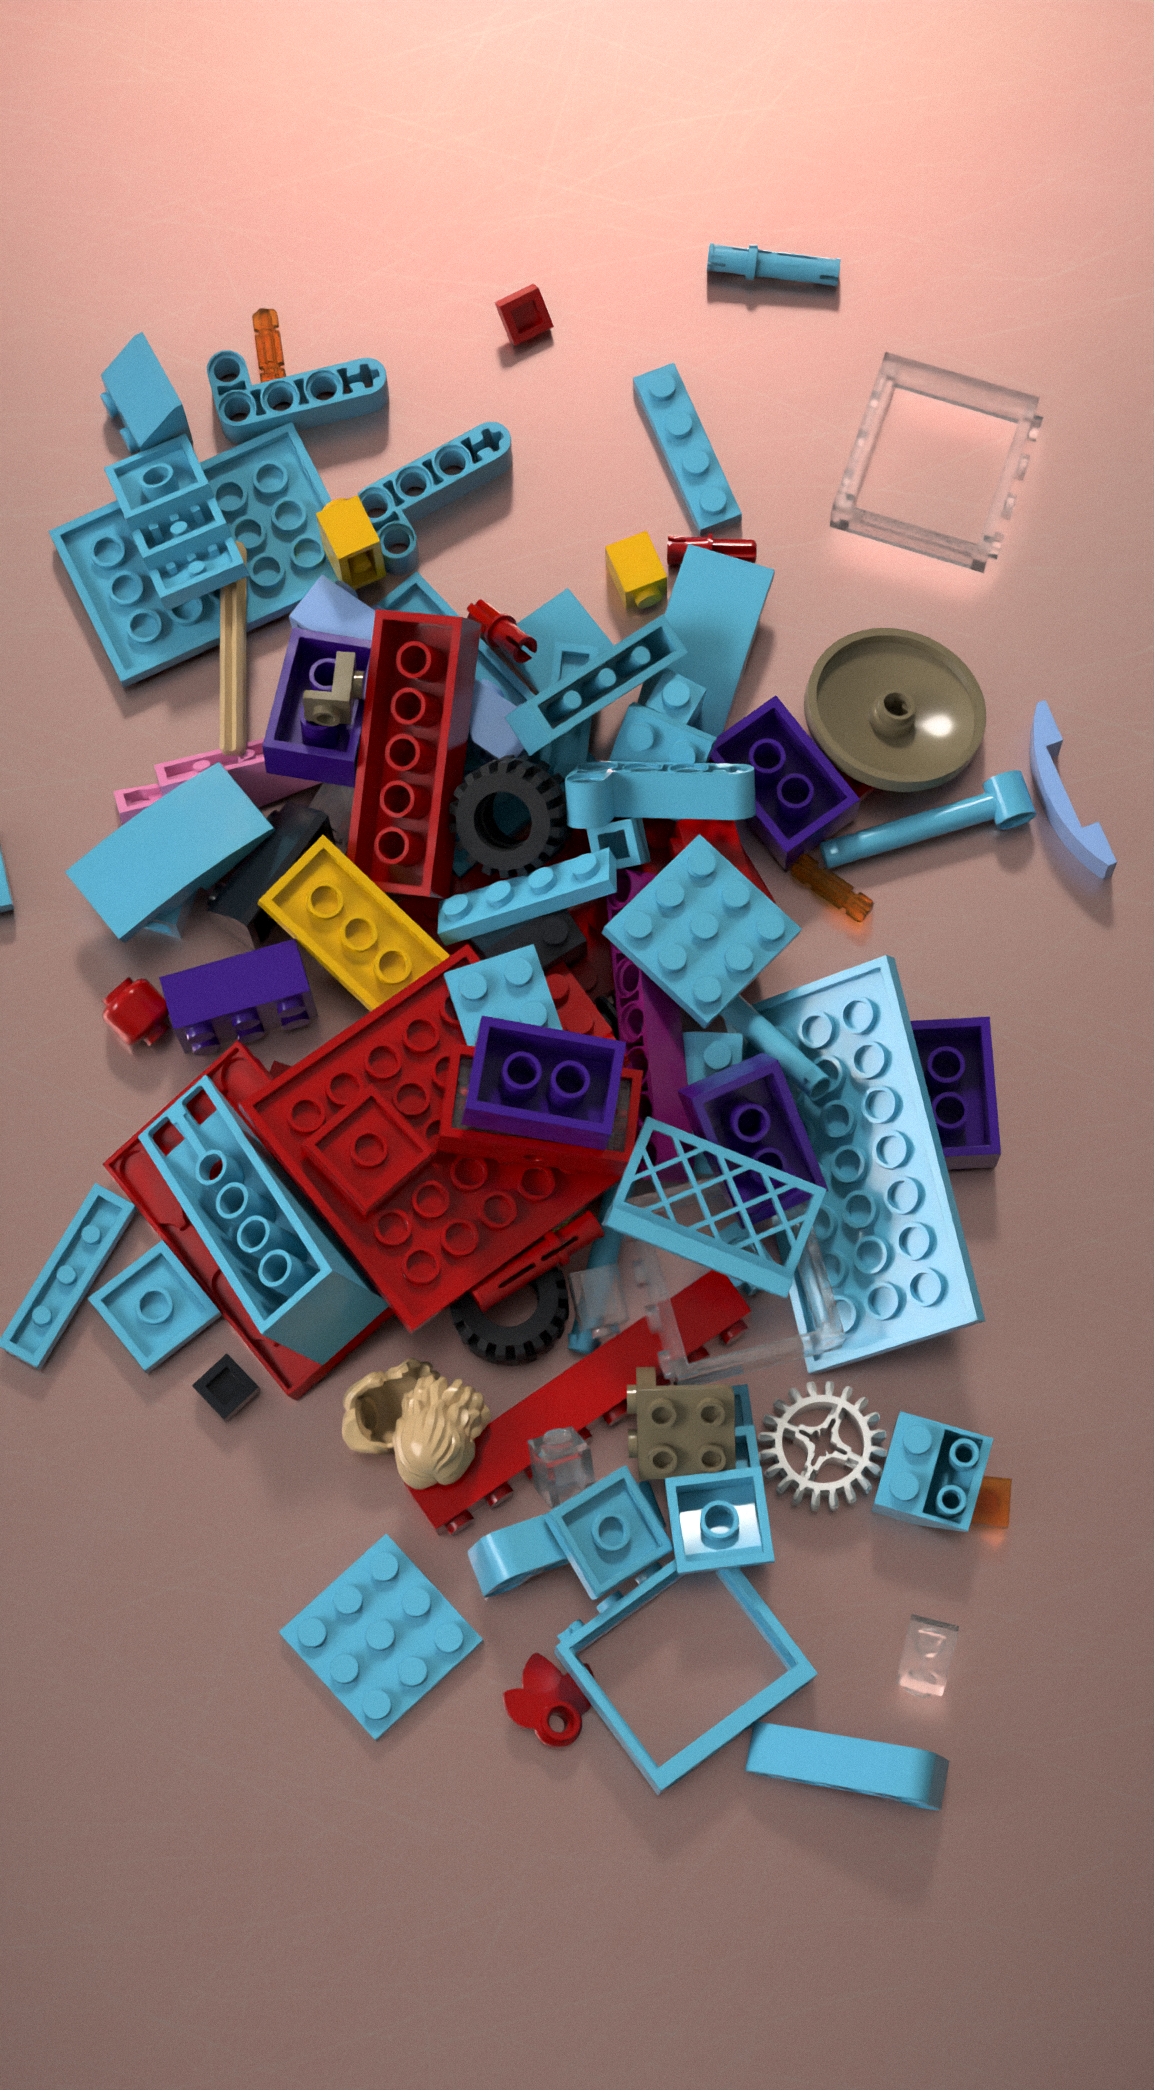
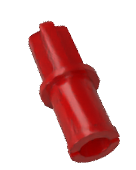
(736, 548)
(502, 631)

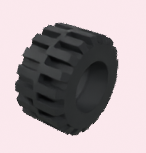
(480, 832)
(517, 1341)

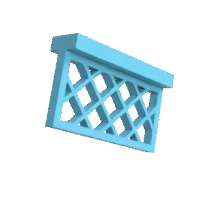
(699, 1247)

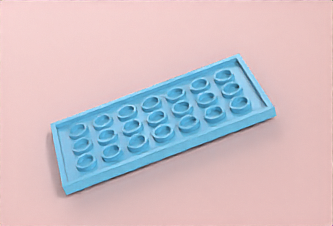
(890, 1206)

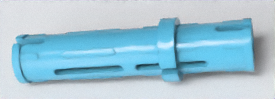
(773, 264)

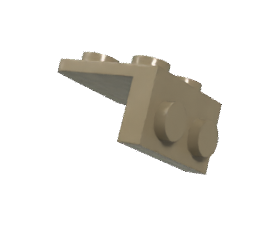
(680, 1427)

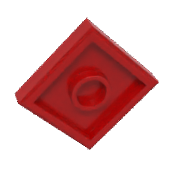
(368, 1150)

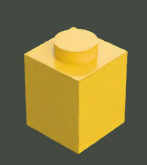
(636, 571)

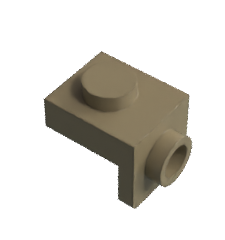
(336, 706)

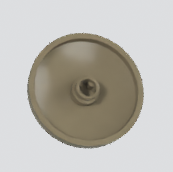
(894, 709)

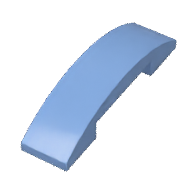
(1086, 842)

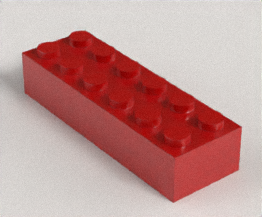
(412, 750)

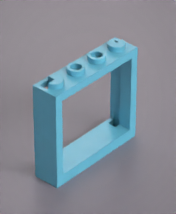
(619, 1607)

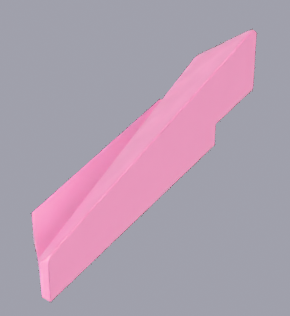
(246, 770)

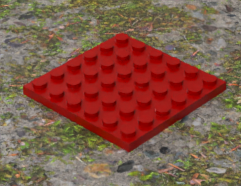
(459, 1211)

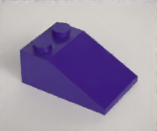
(753, 1115)

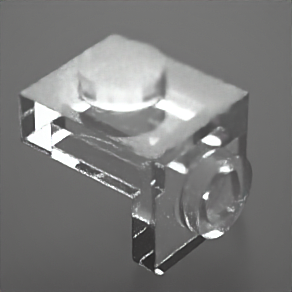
(926, 1656)

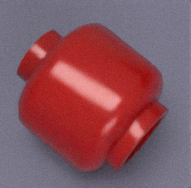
(136, 1012)

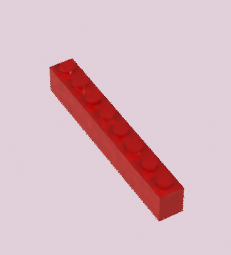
(582, 1398)

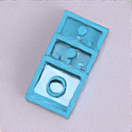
(176, 522)
(716, 617)
(170, 851)
(722, 1515)

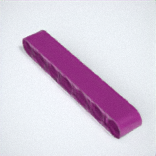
(654, 1041)

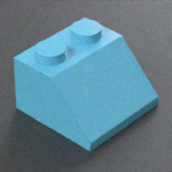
(142, 398)

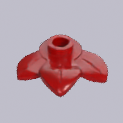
(545, 1695)

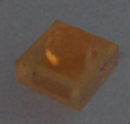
(993, 1503)

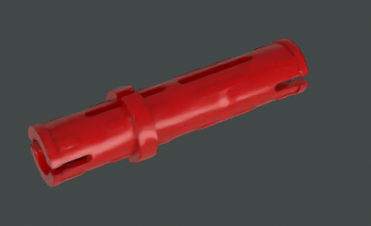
(583, 1230)

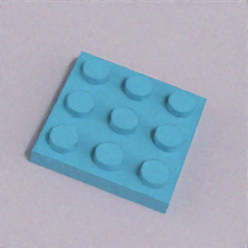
(701, 931)
(381, 1637)

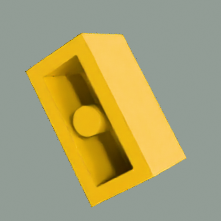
(351, 542)

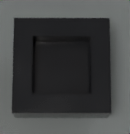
(226, 1387)

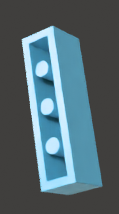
(596, 685)

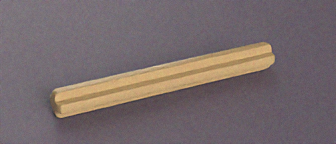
(233, 664)

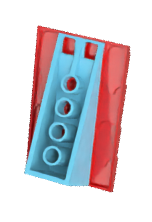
(248, 1227)

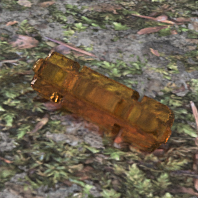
(268, 344)
(832, 888)

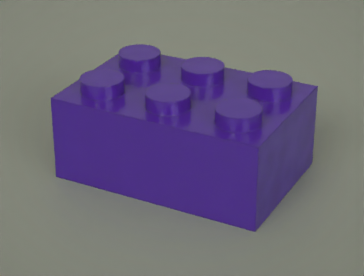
(301, 746)
(796, 787)
(239, 997)
(543, 1083)
(961, 1088)

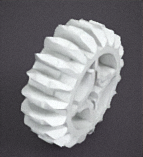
(802, 1438)

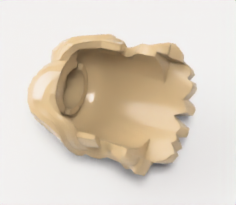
(375, 1406)
(438, 1431)

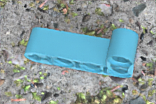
(296, 389)
(439, 488)
(658, 790)
(524, 1550)
(848, 1764)

